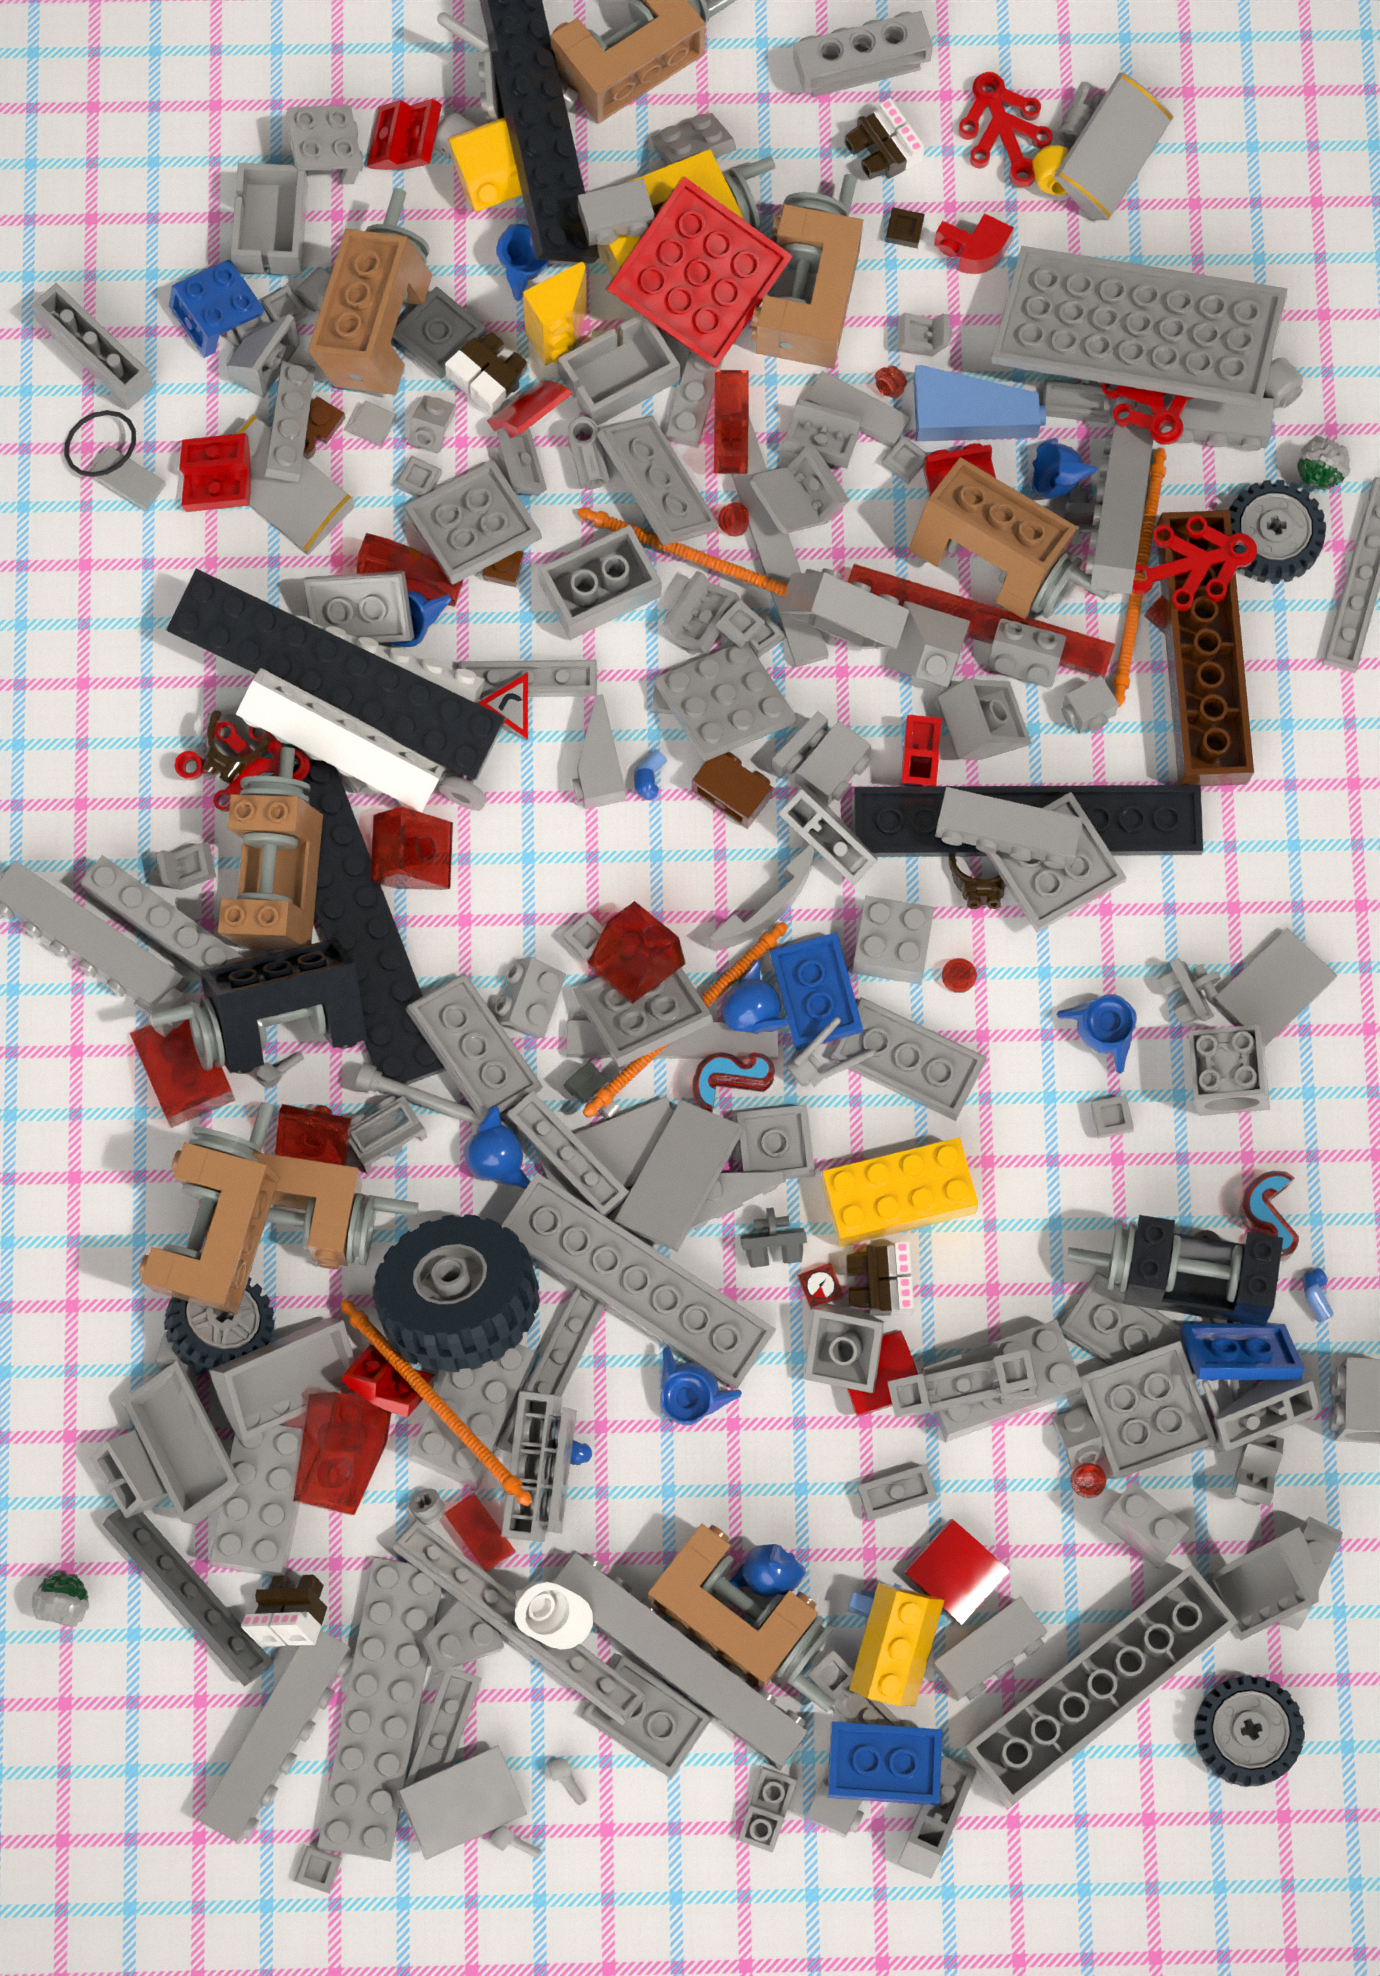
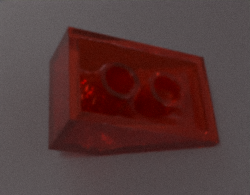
(178, 1076)
(339, 1451)

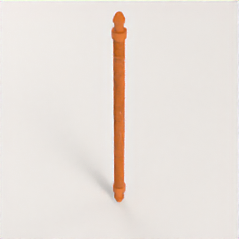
(1157, 473)
(603, 520)
(766, 942)
(510, 1483)

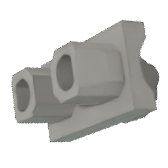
(1181, 977)

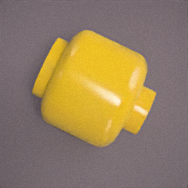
(1045, 166)

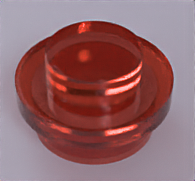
(890, 381)
(734, 519)
(959, 975)
(1088, 1480)

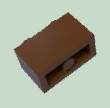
(732, 788)

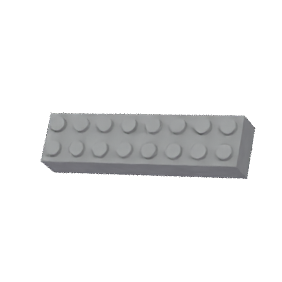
(1099, 1686)

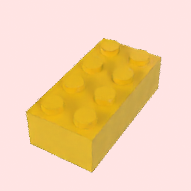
(899, 1192)

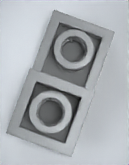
(767, 1809)

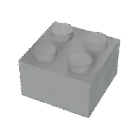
(893, 939)

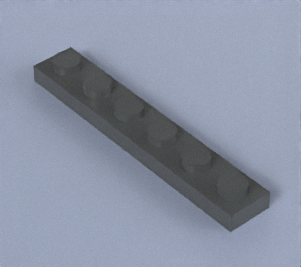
(189, 1595)

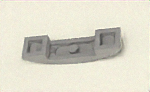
(735, 931)
(962, 1385)
(834, 1678)

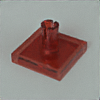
(313, 1134)

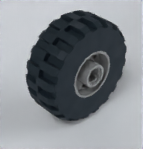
(456, 1293)

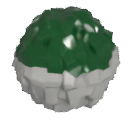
(1323, 463)
(61, 1599)

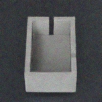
(273, 220)
(617, 378)
(845, 609)

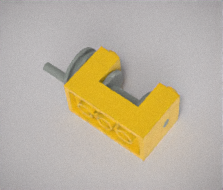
(704, 172)

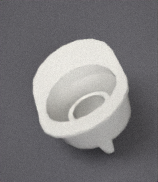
(553, 1615)

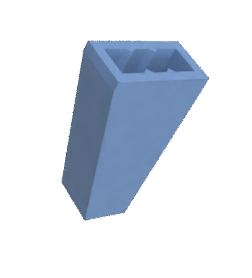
(972, 408)

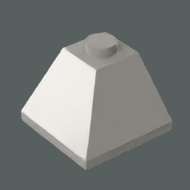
(260, 355)
(929, 645)
(844, 1347)

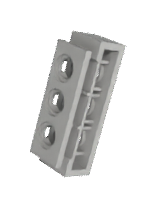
(862, 54)
(532, 1462)

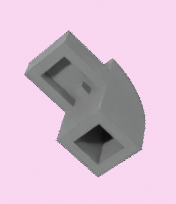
(1257, 1470)

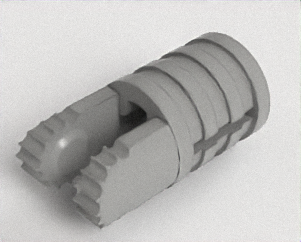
(1078, 115)

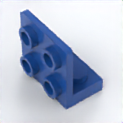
(213, 304)

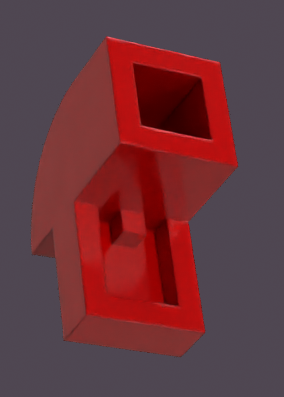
(979, 250)
(921, 750)

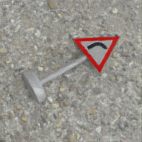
(511, 703)

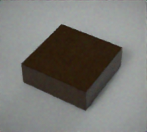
(904, 227)

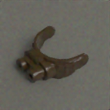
(225, 765)
(977, 891)

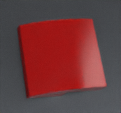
(404, 135)
(529, 407)
(215, 472)
(894, 1364)
(382, 1385)
(956, 1570)

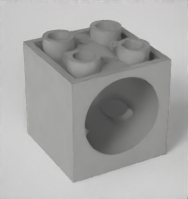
(1229, 1070)
(1356, 1401)

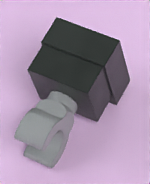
(586, 1084)

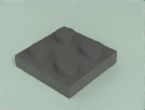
(437, 331)

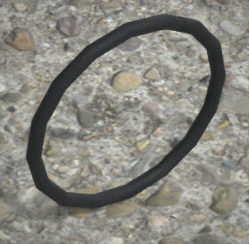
(88, 418)

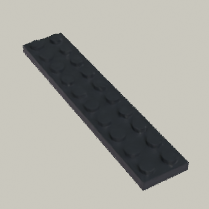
(538, 128)
(337, 672)
(1125, 816)
(361, 920)

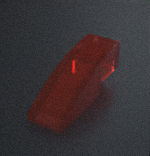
(731, 421)
(420, 570)

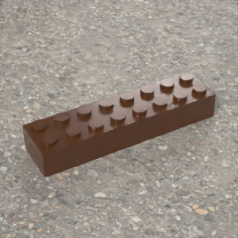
(1205, 668)

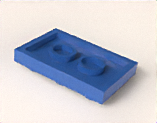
(816, 989)
(1241, 1352)
(885, 1763)

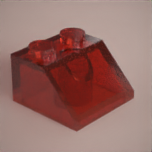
(411, 850)
(636, 953)

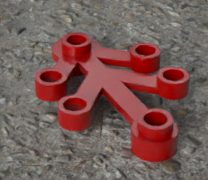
(1003, 125)
(1152, 423)
(1197, 561)
(263, 765)

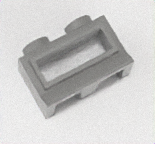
(384, 1131)

